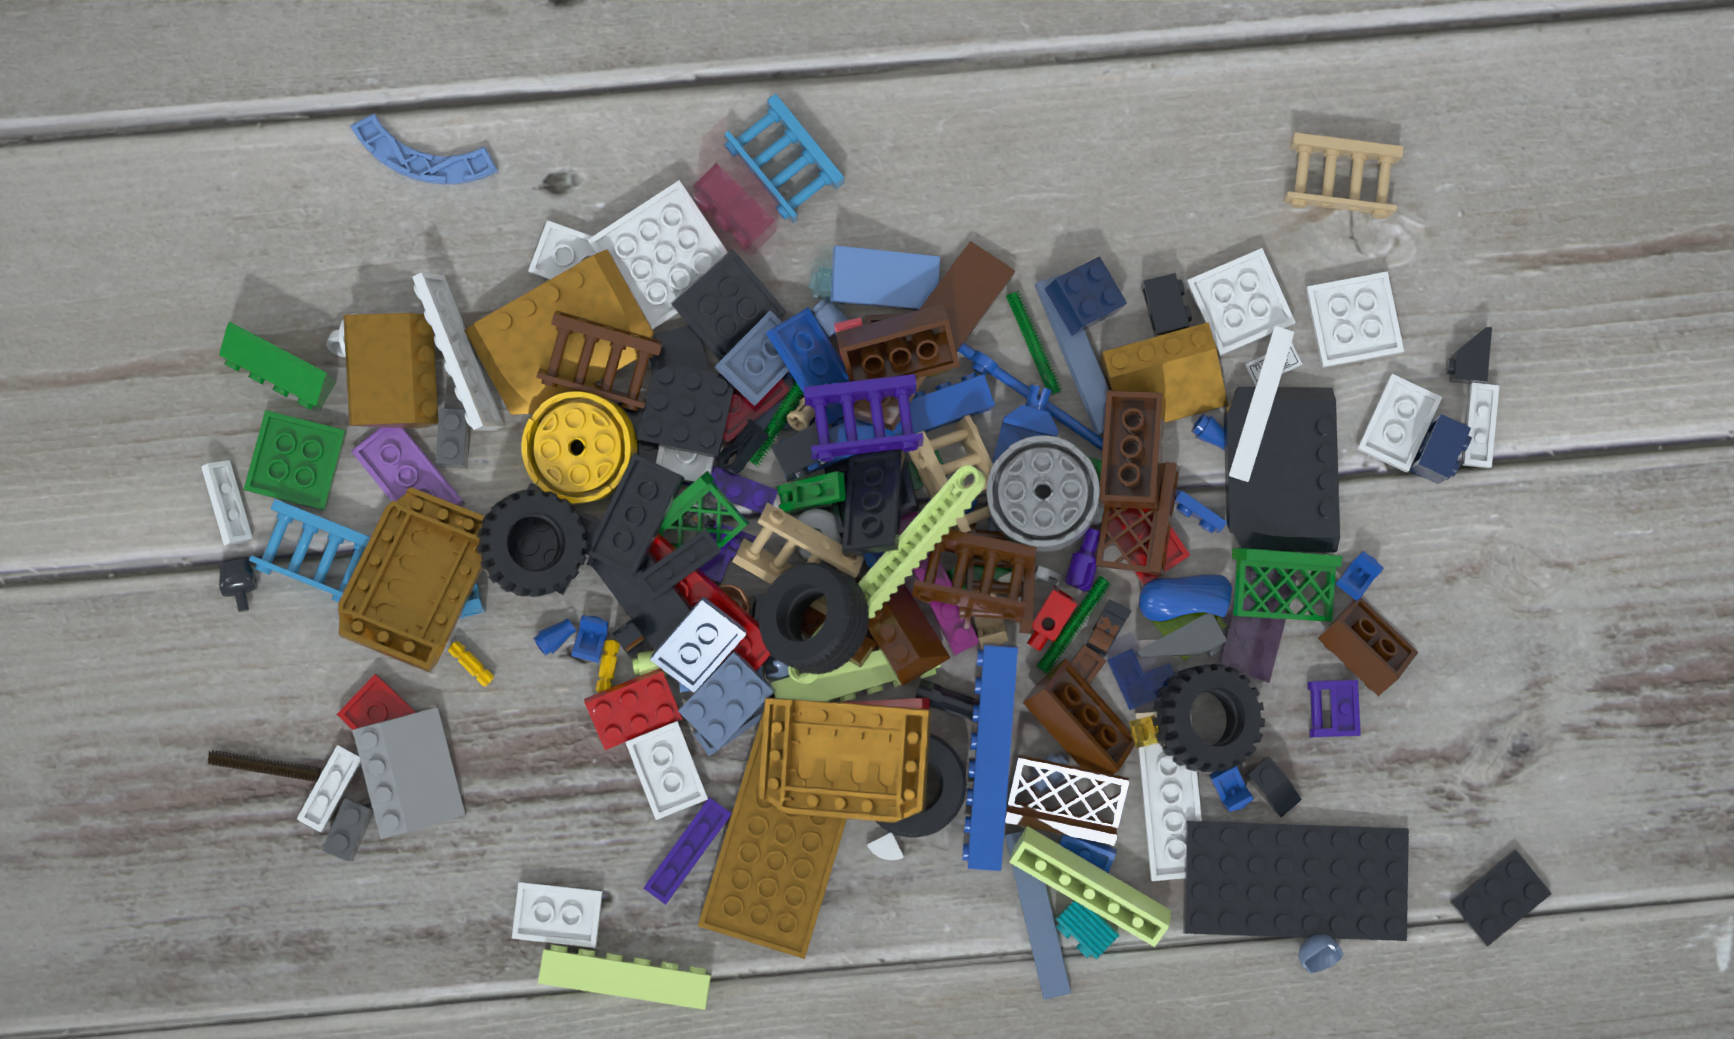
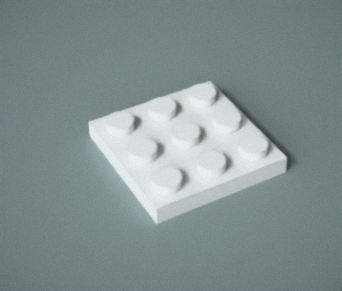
(1240, 301)
(1354, 319)

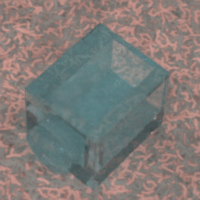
(821, 284)

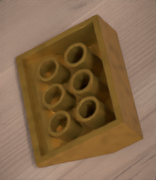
(1177, 364)
(390, 370)

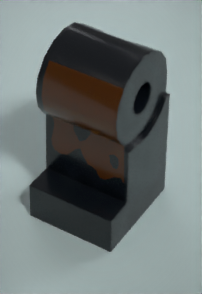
(1108, 627)
(630, 638)

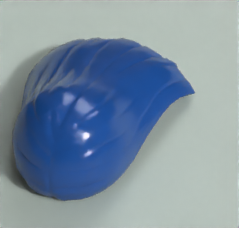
(1173, 597)

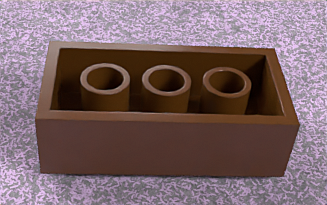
(1132, 449)

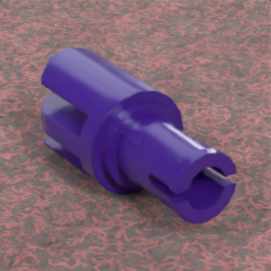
(1083, 562)

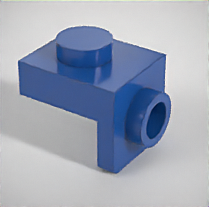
(1359, 575)
(590, 638)
(1231, 788)

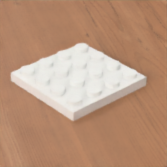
(661, 250)

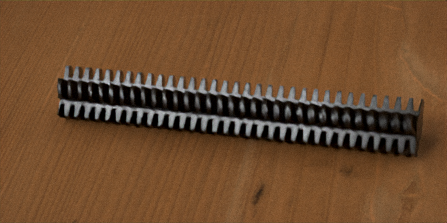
(263, 766)

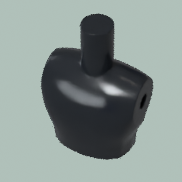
(237, 580)

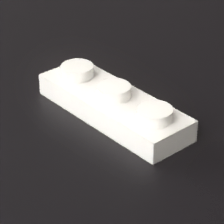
(1482, 420)
(227, 502)
(329, 788)

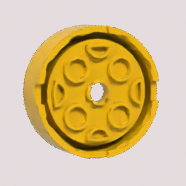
(601, 428)

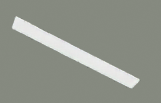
(1261, 403)

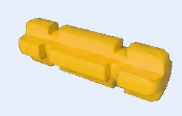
(471, 663)
(607, 665)

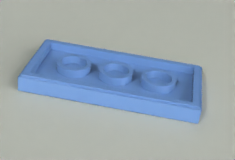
(882, 277)

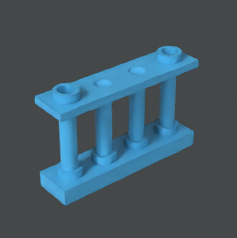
(794, 133)
(311, 525)

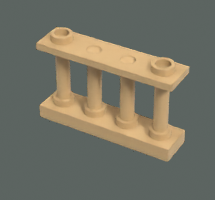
(1359, 153)
(934, 474)
(769, 567)

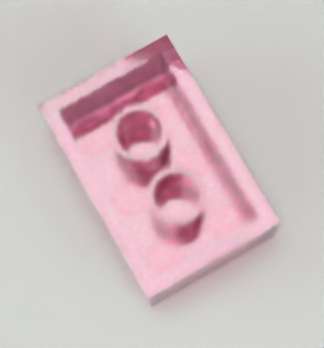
(733, 209)

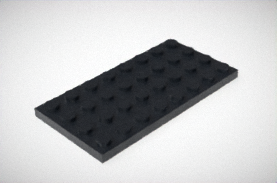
(1296, 880)

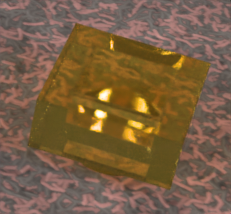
(1144, 732)

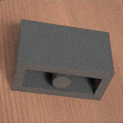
(452, 439)
(348, 829)

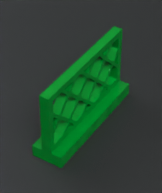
(694, 494)
(1281, 561)

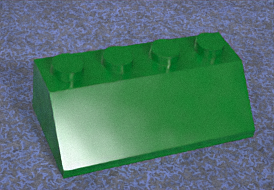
(275, 366)

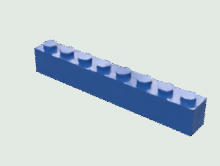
(928, 412)
(992, 756)

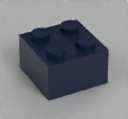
(1085, 296)
(1440, 449)

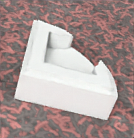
(886, 848)

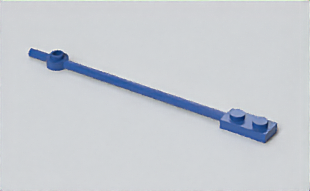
(1185, 504)

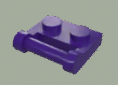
(1343, 708)

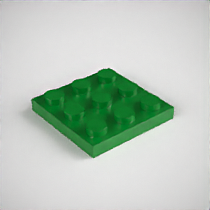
(295, 460)

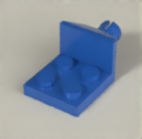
(1026, 422)

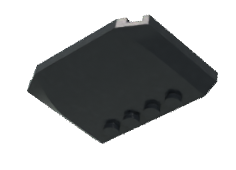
(1294, 479)

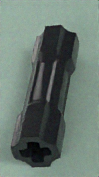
(947, 699)

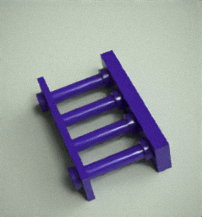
(846, 395)

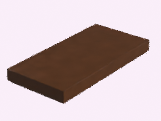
(969, 290)

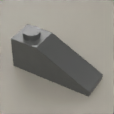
(1190, 640)

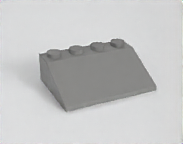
(409, 772)

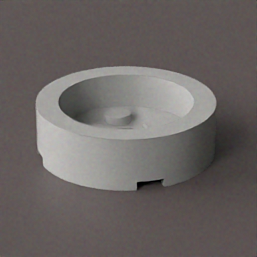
(1039, 522)

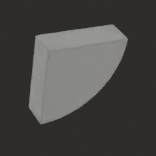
(1048, 576)

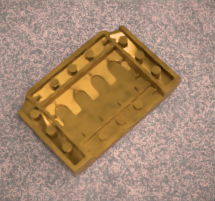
(521, 339)
(413, 579)
(844, 759)

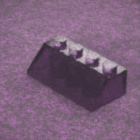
(1255, 640)

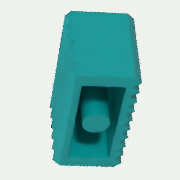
(1087, 928)

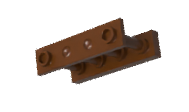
(618, 339)
(993, 552)
(1026, 589)

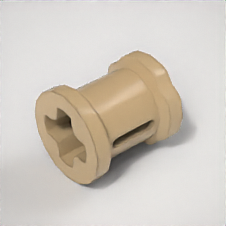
(801, 416)

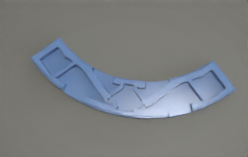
(420, 165)

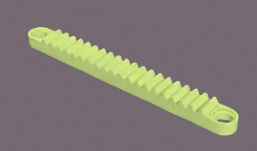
(914, 544)

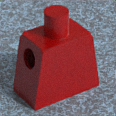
(1059, 608)

